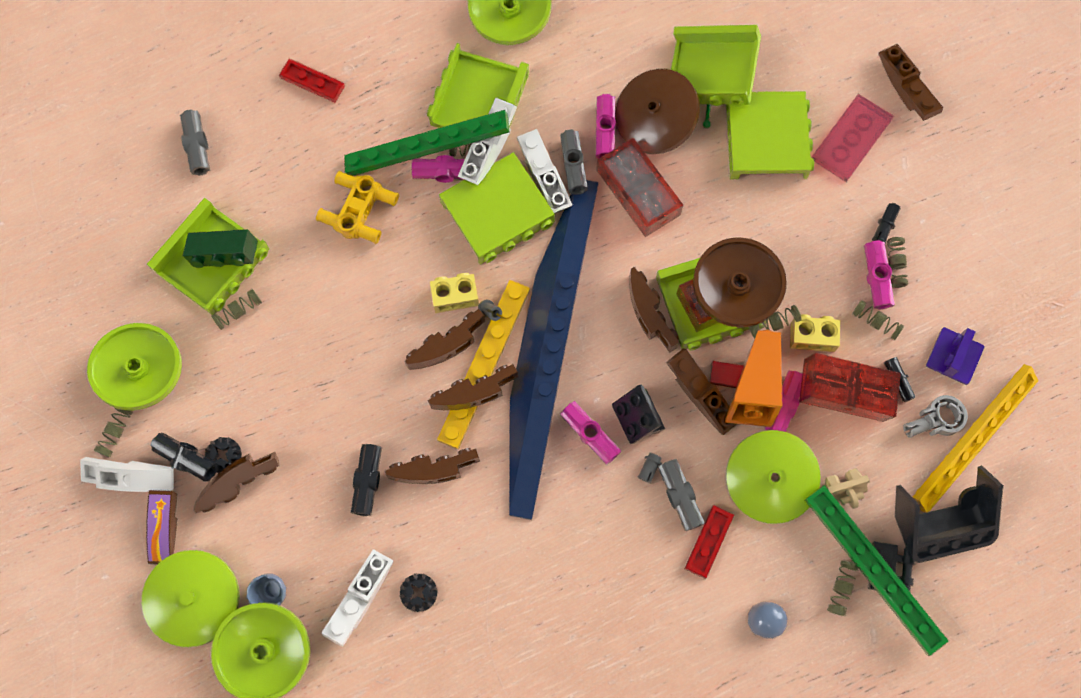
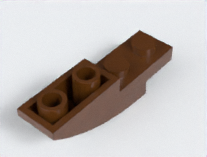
(907, 83)
(645, 303)
(439, 349)
(700, 390)
(465, 395)
(422, 470)
(226, 483)

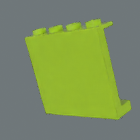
(718, 61)
(471, 87)
(770, 135)
(499, 209)
(668, 282)
(206, 285)

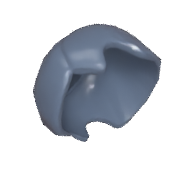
(267, 589)
(767, 620)

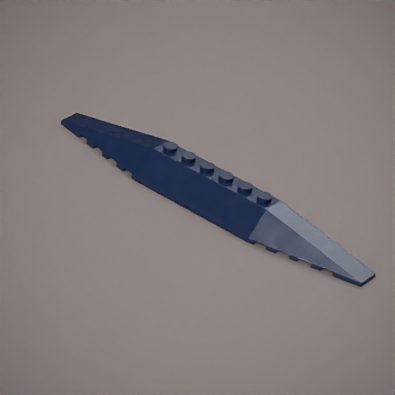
(544, 349)

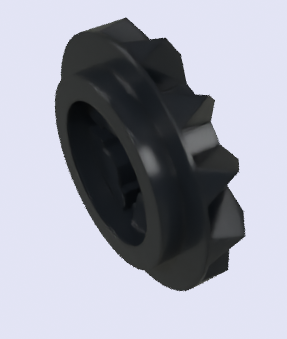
(223, 443)
(418, 604)

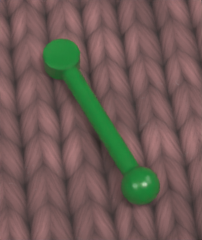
(706, 124)

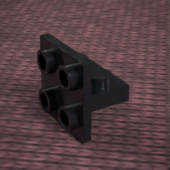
(637, 414)

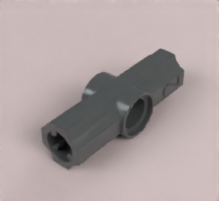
(194, 142)
(574, 171)
(681, 495)

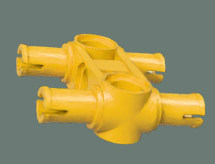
(357, 207)

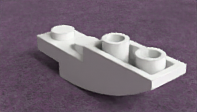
(485, 152)
(543, 172)
(126, 476)
(358, 598)

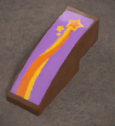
(161, 525)

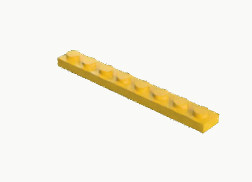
(486, 359)
(975, 438)

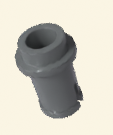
(489, 309)
(650, 467)

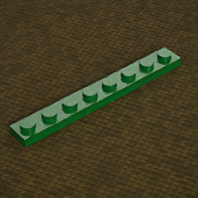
(427, 143)
(877, 571)

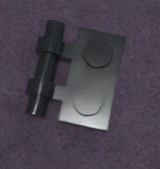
(889, 554)

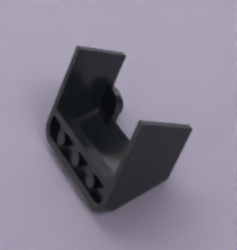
(953, 529)

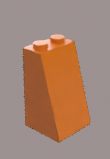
(760, 383)

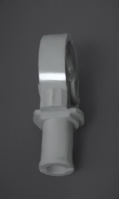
(934, 419)

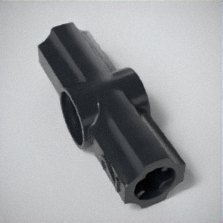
(184, 457)
(366, 480)

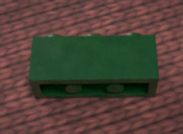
(220, 248)

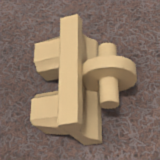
(848, 491)

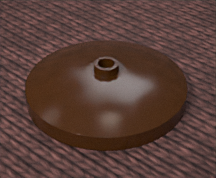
(674, 112)
(741, 263)

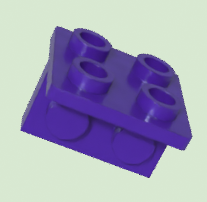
(955, 355)

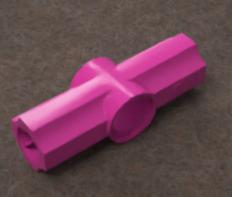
(605, 116)
(442, 169)
(880, 287)
(790, 401)
(579, 422)

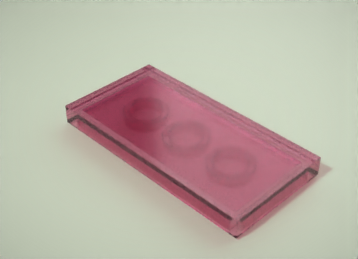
(852, 137)

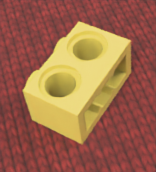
(455, 299)
(815, 340)

